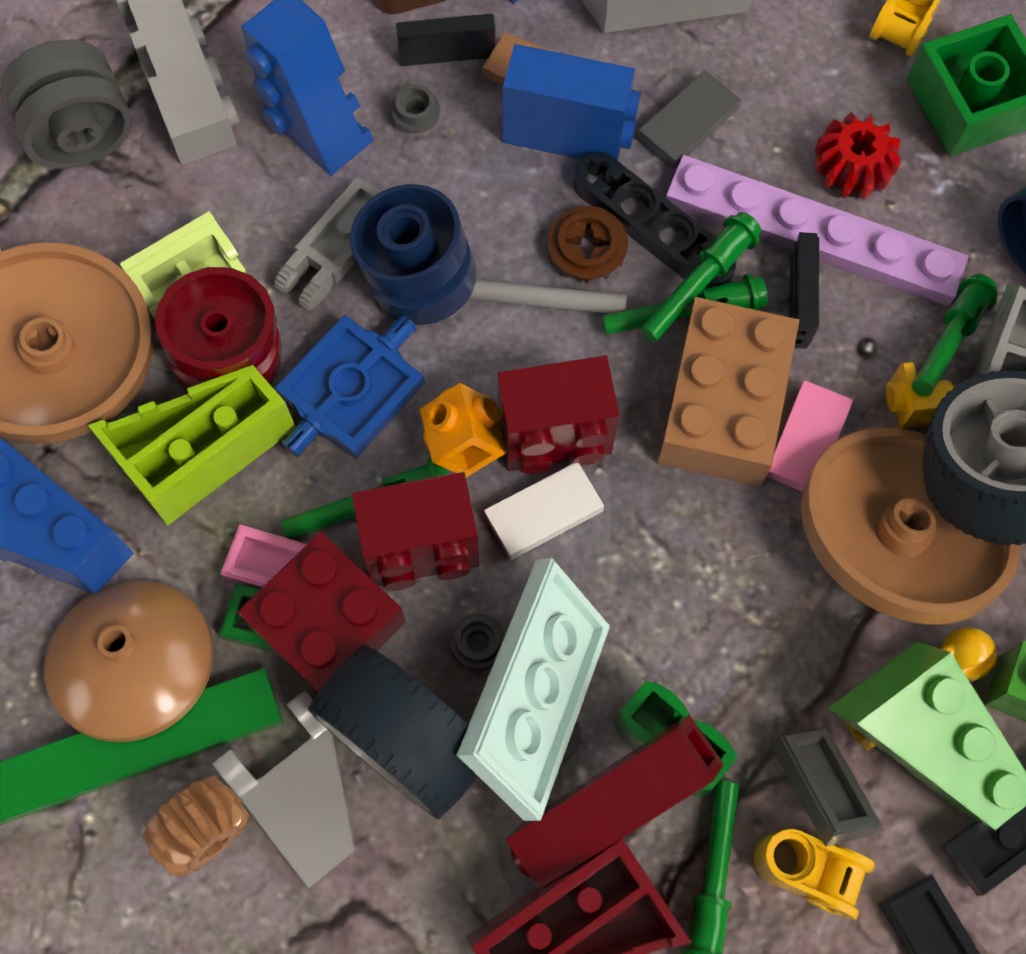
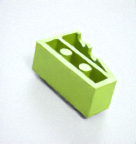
(196, 441)

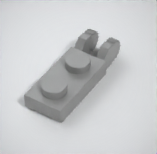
(326, 247)

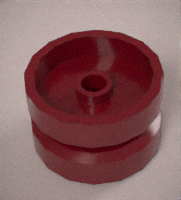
(217, 325)

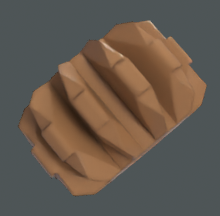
(195, 826)

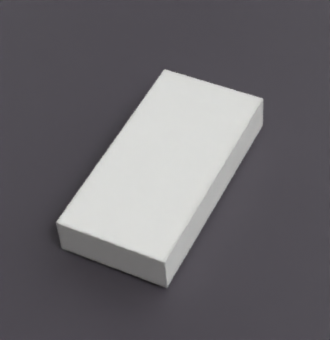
(543, 510)

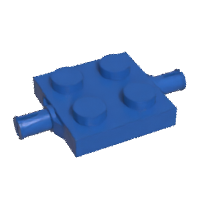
(350, 386)

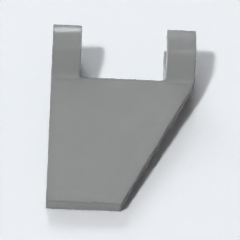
(299, 799)

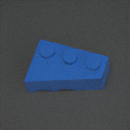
(300, 85)
(52, 530)

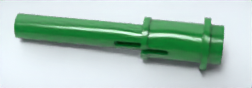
(739, 234)
(745, 293)
(974, 297)
(344, 508)
(710, 908)

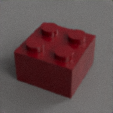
(557, 414)
(417, 531)
(321, 612)

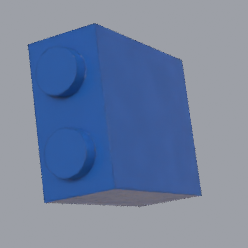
(568, 104)

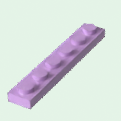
(843, 237)

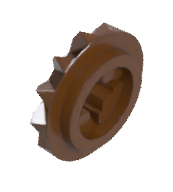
(605, 231)

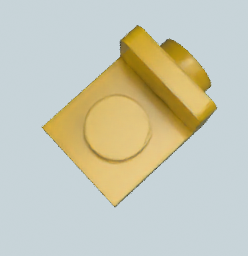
(910, 407)

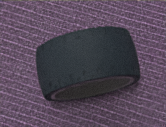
(979, 457)
(396, 729)

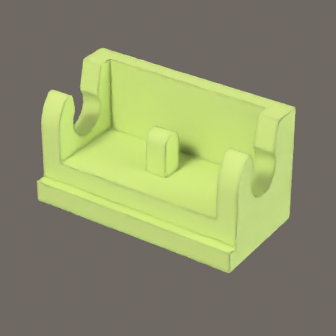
(179, 253)

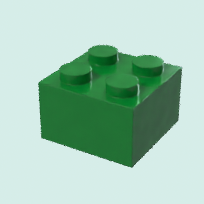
(973, 84)

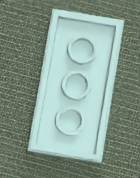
(535, 691)

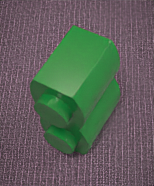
(655, 710)

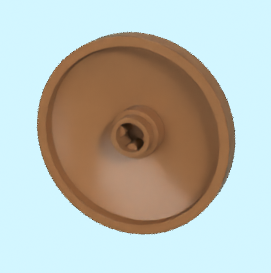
(69, 341)
(888, 542)

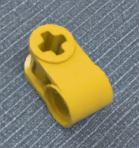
(905, 22)
(823, 875)

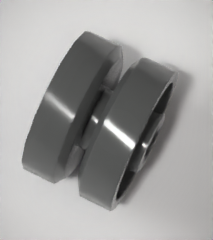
(65, 104)

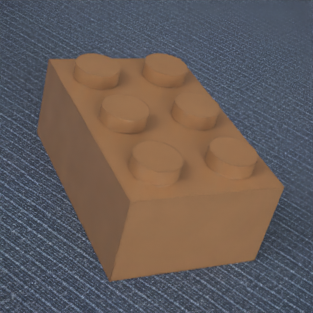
(729, 392)

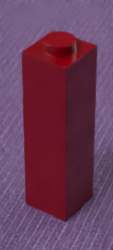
(615, 802)

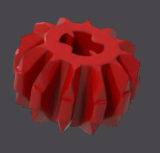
(857, 156)

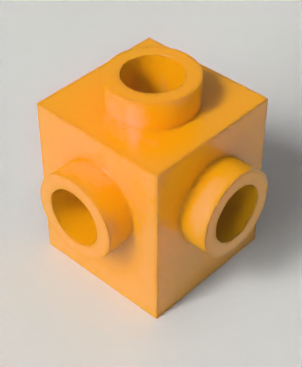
(463, 430)

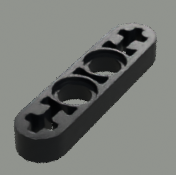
(644, 228)

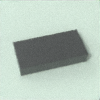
(688, 119)
(826, 786)

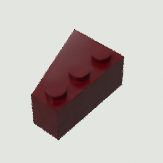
(592, 909)

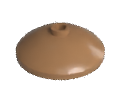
(147, 680)

